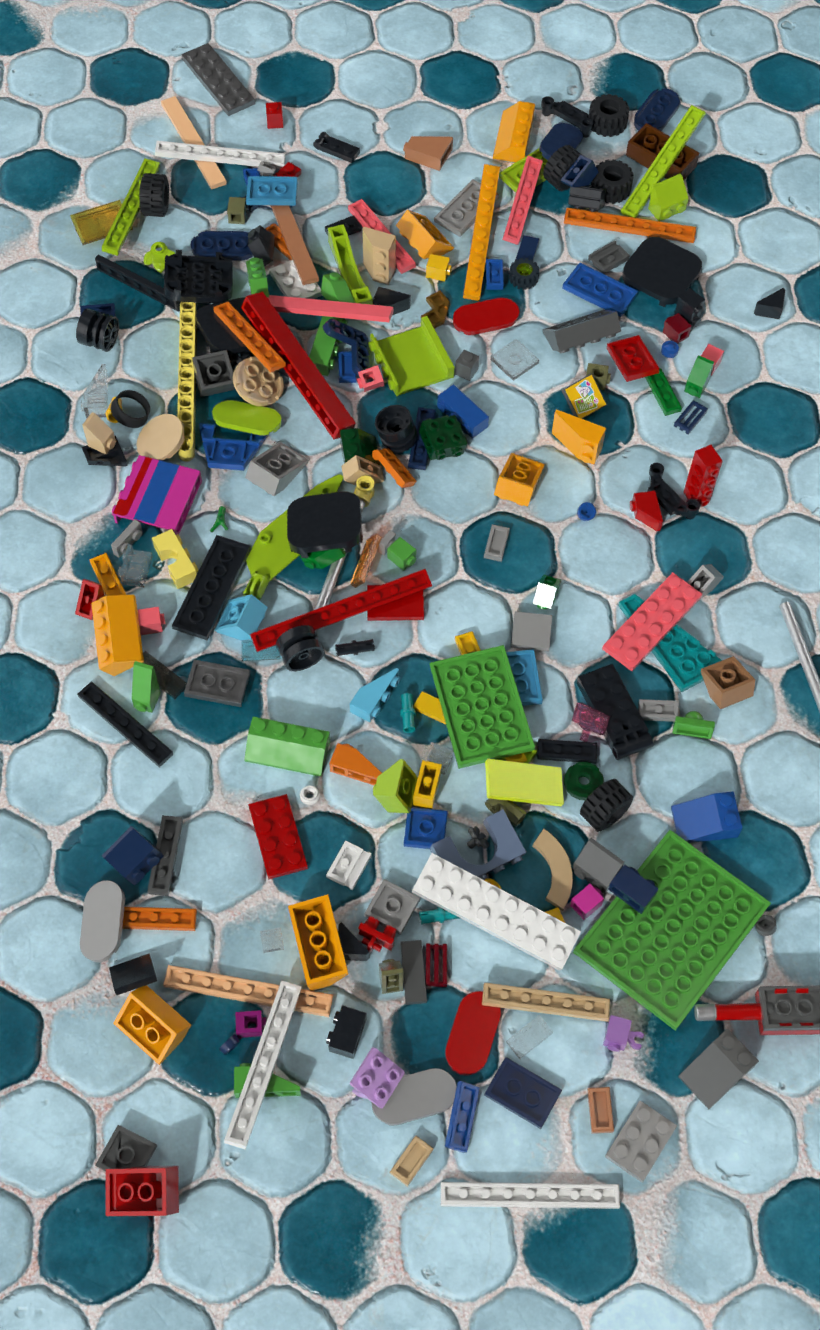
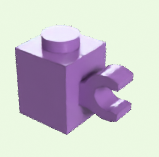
(619, 1033)

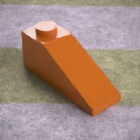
(352, 764)

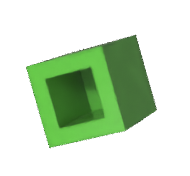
(401, 553)

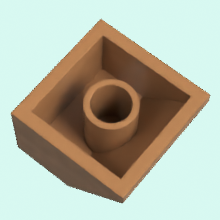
(728, 682)

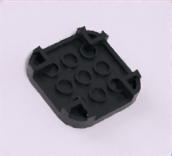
(662, 270)
(198, 278)
(217, 332)
(324, 523)

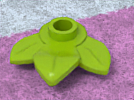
(156, 257)

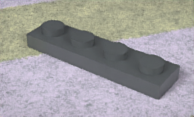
(167, 844)

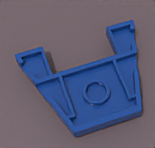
(228, 453)

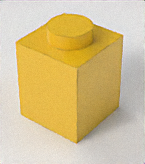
(438, 267)

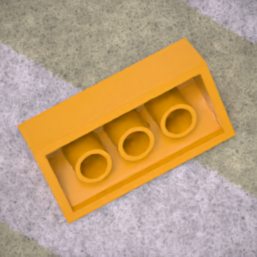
(514, 132)
(117, 633)
(318, 942)

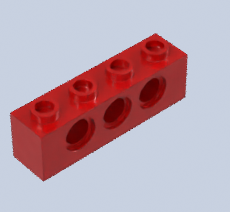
(703, 475)

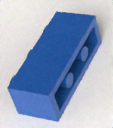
(470, 416)

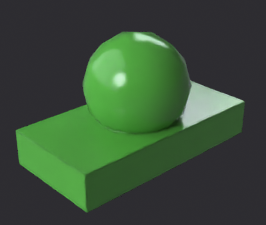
(693, 725)

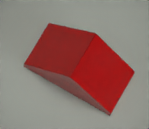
(88, 594)

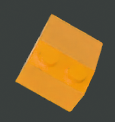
(579, 436)
(519, 479)

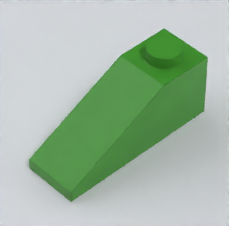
(335, 288)
(144, 687)
(276, 1088)

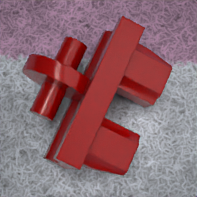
(374, 938)

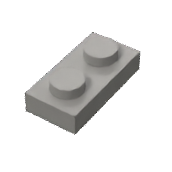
(128, 536)
(658, 710)

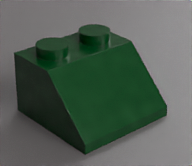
(357, 443)

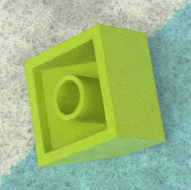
(668, 198)
(396, 788)

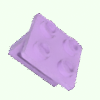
(376, 1078)

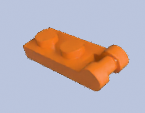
(394, 467)

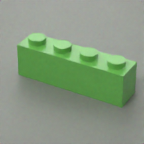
(325, 348)

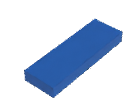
(462, 1117)

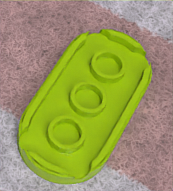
(246, 417)

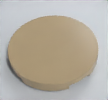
(257, 383)
(161, 437)

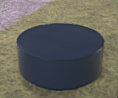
(230, 1044)

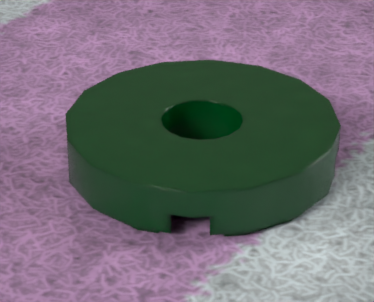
(579, 770)

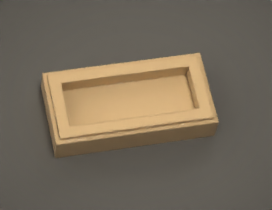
(411, 1160)

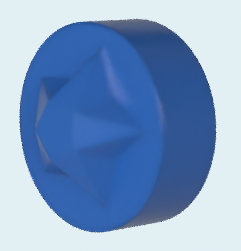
(669, 349)
(586, 511)

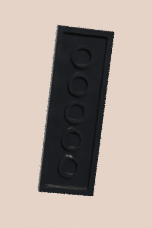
(211, 587)

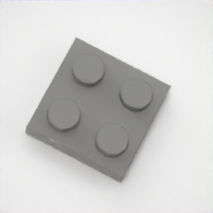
(392, 906)

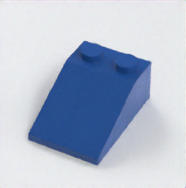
(707, 818)

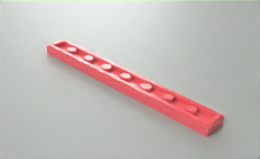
(331, 308)

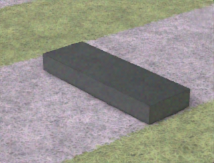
(413, 972)

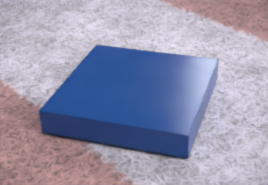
(424, 827)

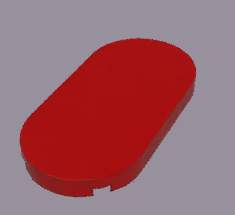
(486, 316)
(472, 1035)

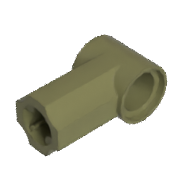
(513, 811)

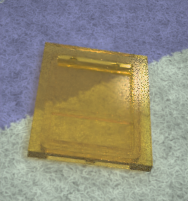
(95, 222)

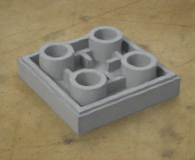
(531, 631)

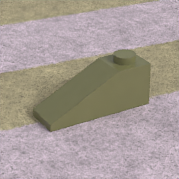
(391, 976)

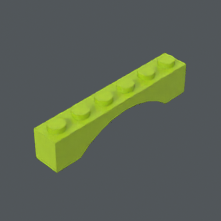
(343, 255)

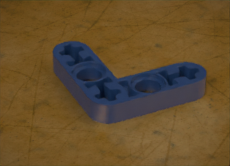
(355, 338)

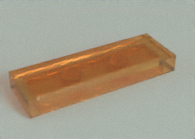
(365, 561)

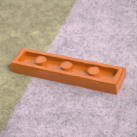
(159, 918)

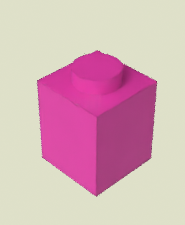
(587, 901)

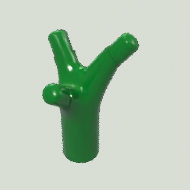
(220, 520)

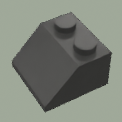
(213, 373)
(597, 865)

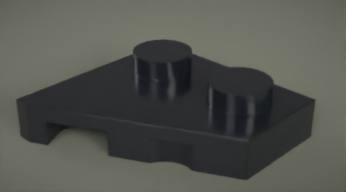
(113, 458)

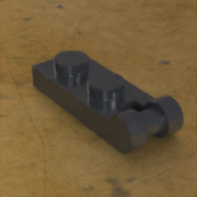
(336, 147)

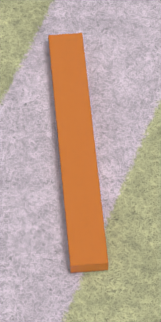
(630, 225)

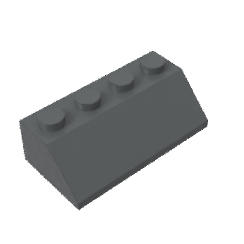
(582, 330)

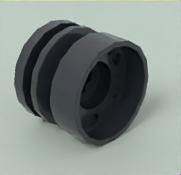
(97, 329)
(396, 428)

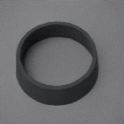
(123, 418)

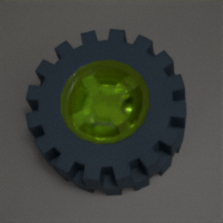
(524, 273)

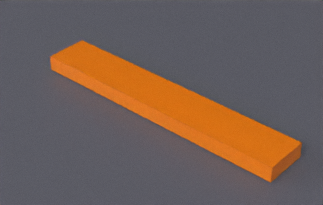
(249, 337)

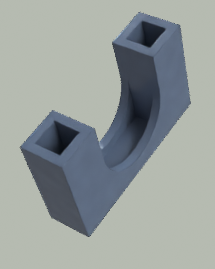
(506, 847)

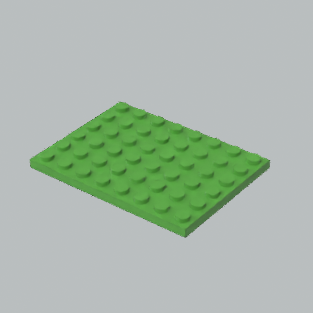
(681, 937)

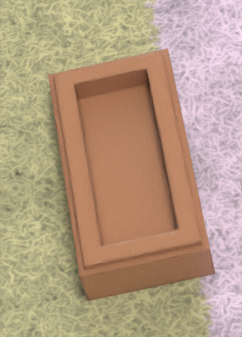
(600, 1110)

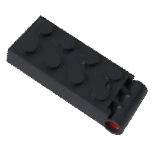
(607, 693)

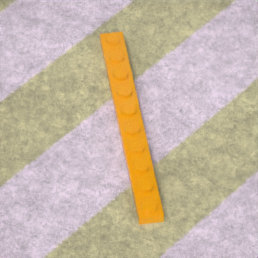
(481, 232)

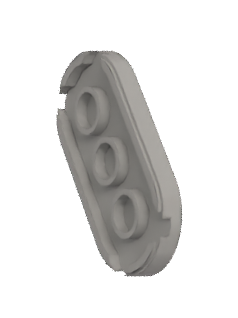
(102, 921)
(418, 1097)

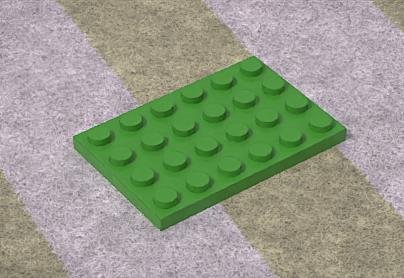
(481, 706)

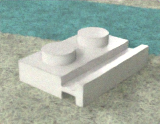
(348, 865)

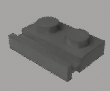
(608, 257)

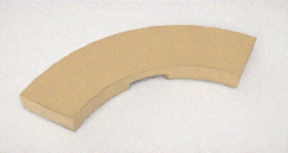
(560, 868)

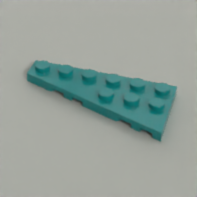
(677, 652)

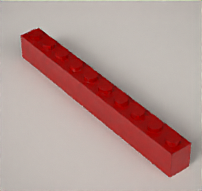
(298, 364)

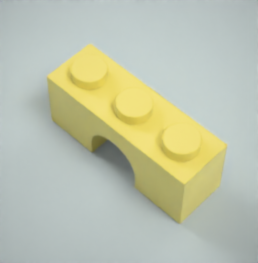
(170, 546)

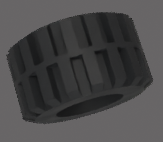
(609, 115)
(559, 164)
(615, 178)
(154, 195)
(606, 805)

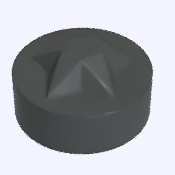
(766, 925)

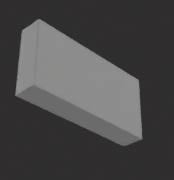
(496, 543)

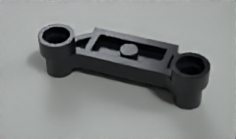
(568, 113)
(668, 497)

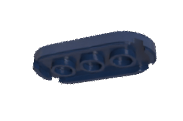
(657, 109)
(559, 136)
(230, 243)

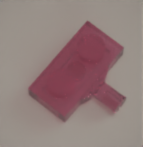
(590, 720)

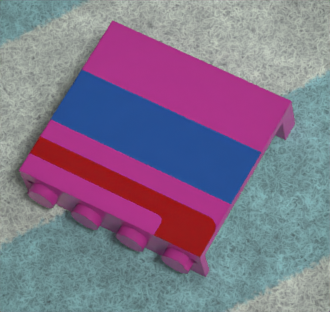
(158, 494)

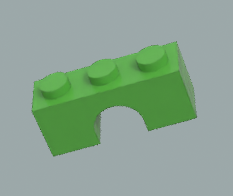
(257, 276)

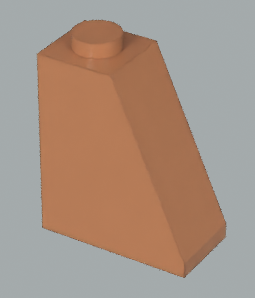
(428, 150)

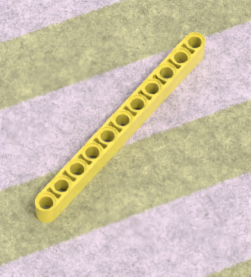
(186, 378)

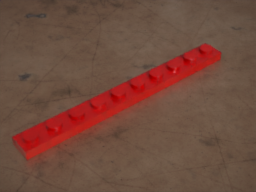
(345, 608)

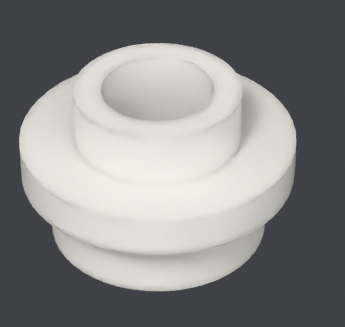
(309, 790)

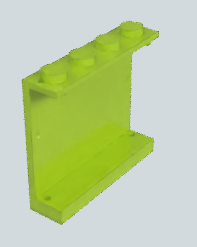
(412, 358)

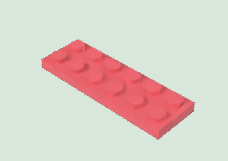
(652, 621)

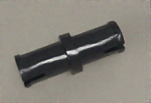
(354, 647)

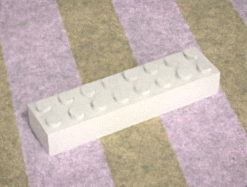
(496, 912)

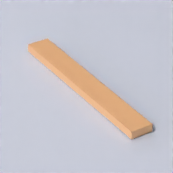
(190, 136)
(242, 989)

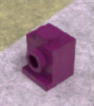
(245, 1018)

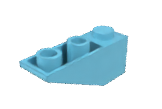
(371, 696)

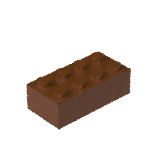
(648, 143)

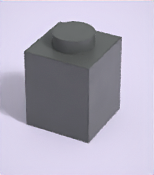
(466, 365)

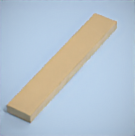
(546, 1002)

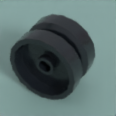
(300, 648)

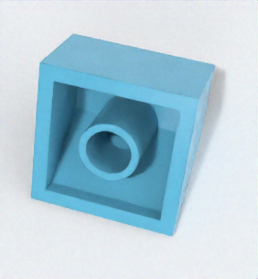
(241, 617)

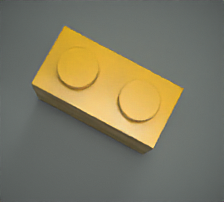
(427, 784)

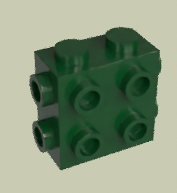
(443, 437)

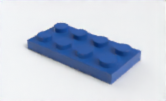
(599, 289)

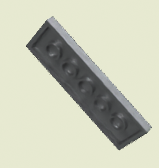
(218, 79)

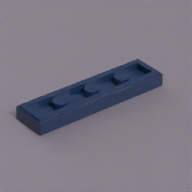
(418, 454)

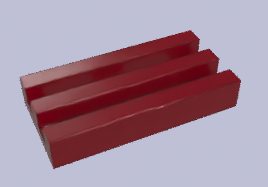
(436, 947)

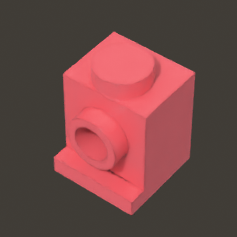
(370, 373)

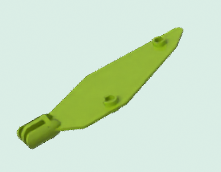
(272, 550)

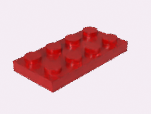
(277, 836)

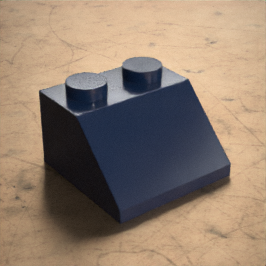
(133, 855)

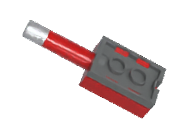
(777, 1009)

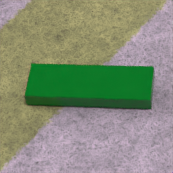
(664, 393)

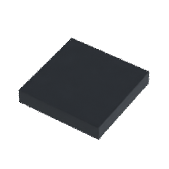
(132, 974)

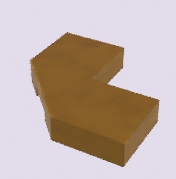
(440, 306)

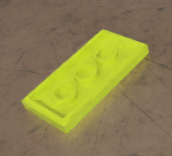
(524, 782)

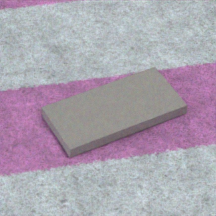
(461, 210)

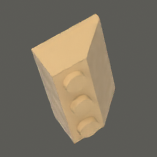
(379, 254)

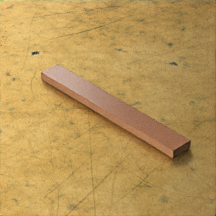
(295, 244)

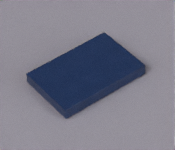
(523, 1092)

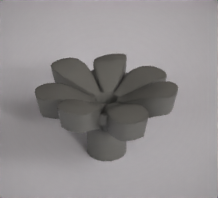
(477, 838)

